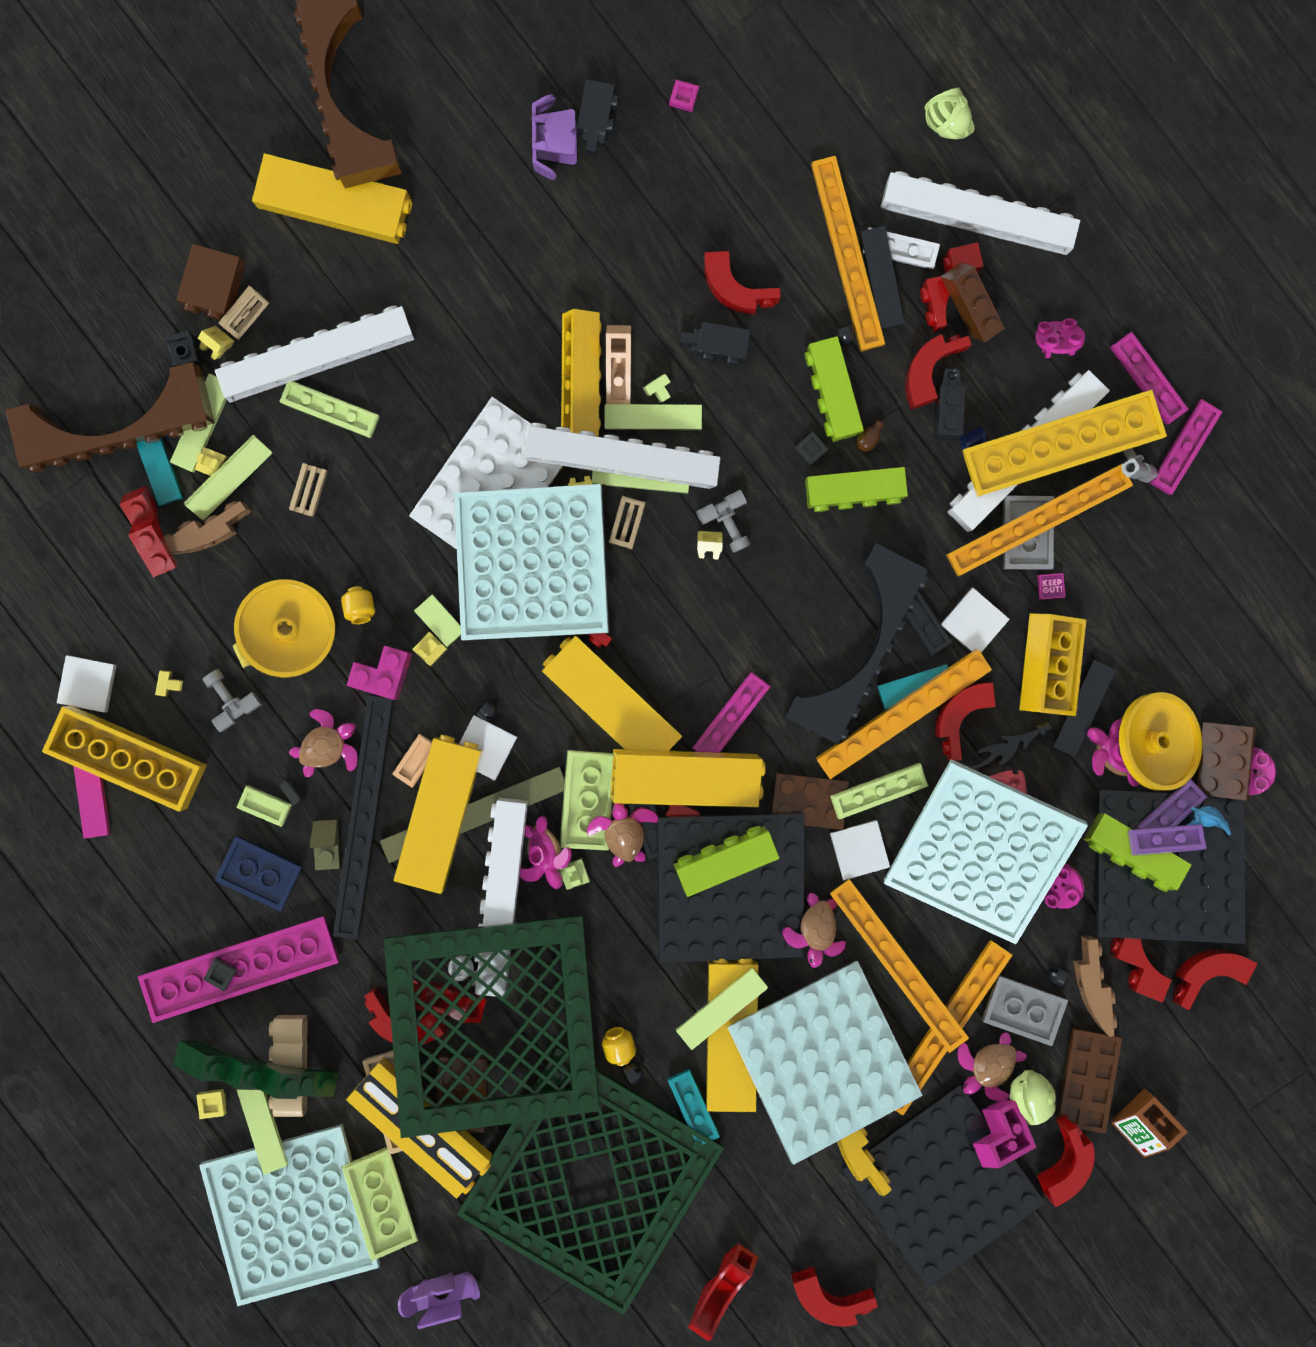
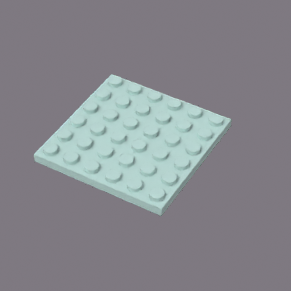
(531, 562)
(984, 851)
(824, 1062)
(290, 1223)

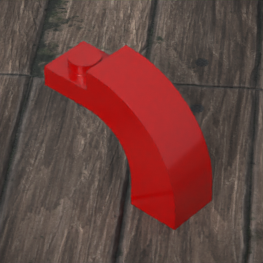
(729, 291)
(918, 380)
(955, 710)
(1207, 965)
(451, 992)
(382, 1022)
(1073, 1168)
(827, 1307)

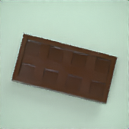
(1089, 1079)

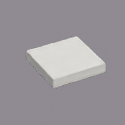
(974, 621)
(86, 683)
(493, 741)
(859, 849)

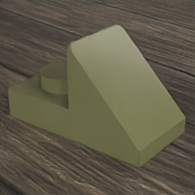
(326, 844)

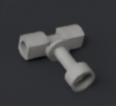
(1136, 469)
(724, 512)
(233, 706)

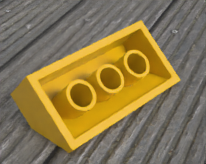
(1052, 664)

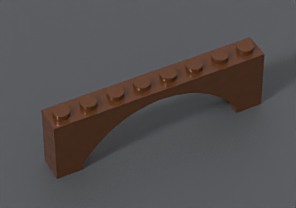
(356, 154)
(179, 408)

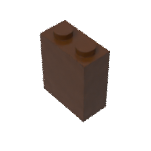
(210, 282)

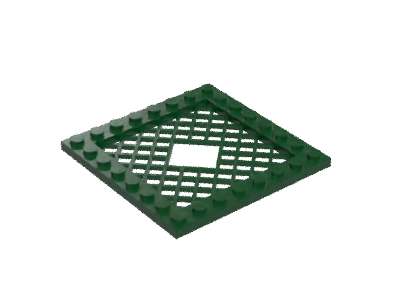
(438, 1118)
(558, 1258)

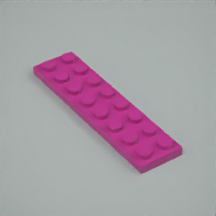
(259, 964)

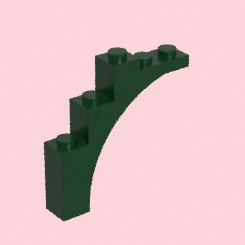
(249, 1074)

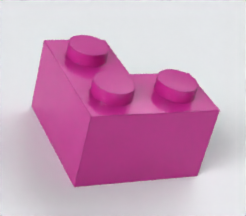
(384, 680)
(1008, 1135)

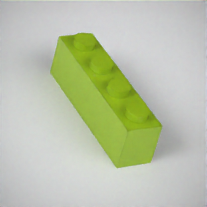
(834, 389)
(856, 488)
(1112, 838)
(726, 861)

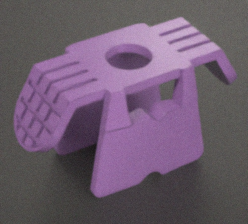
(554, 139)
(439, 1310)

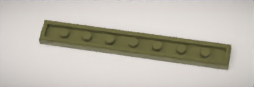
(479, 811)

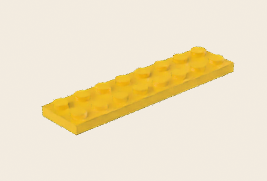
(1064, 443)

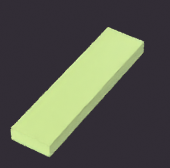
(329, 409)
(653, 417)
(193, 441)
(228, 477)
(617, 480)
(879, 791)
(721, 1008)
(263, 1130)

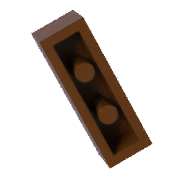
(972, 302)

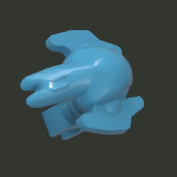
(1209, 817)

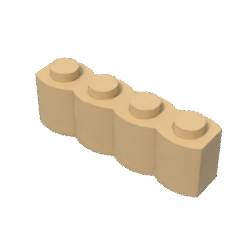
(291, 1050)

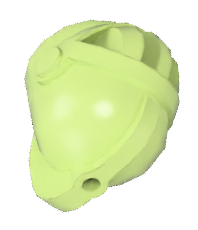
(951, 115)
(1034, 1097)

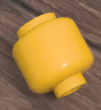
(358, 605)
(618, 1046)

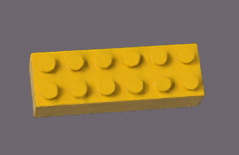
(124, 758)

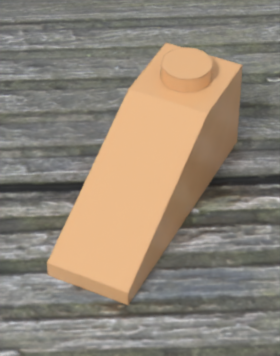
(618, 364)

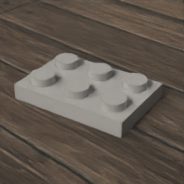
(1039, 550)
(1024, 1010)

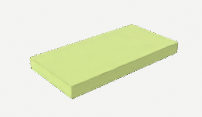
(585, 798)
(379, 1203)

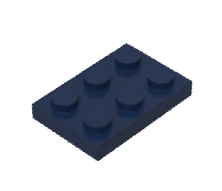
(258, 873)

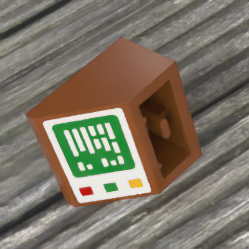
(1148, 1125)

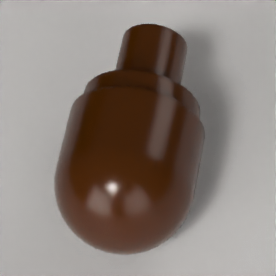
(869, 437)

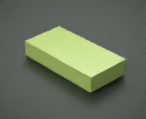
(439, 620)
(264, 805)

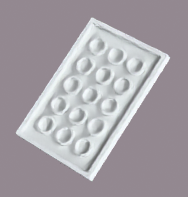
(482, 462)

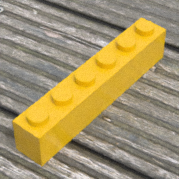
(580, 371)

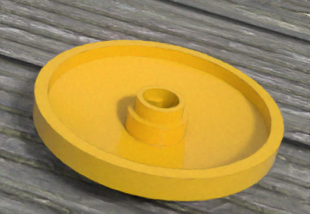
(284, 628)
(1160, 741)

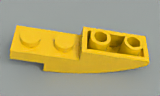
(861, 1162)

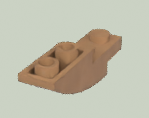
(196, 537)
(1096, 995)

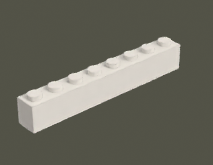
(980, 213)
(314, 354)
(1081, 396)
(619, 457)
(502, 879)

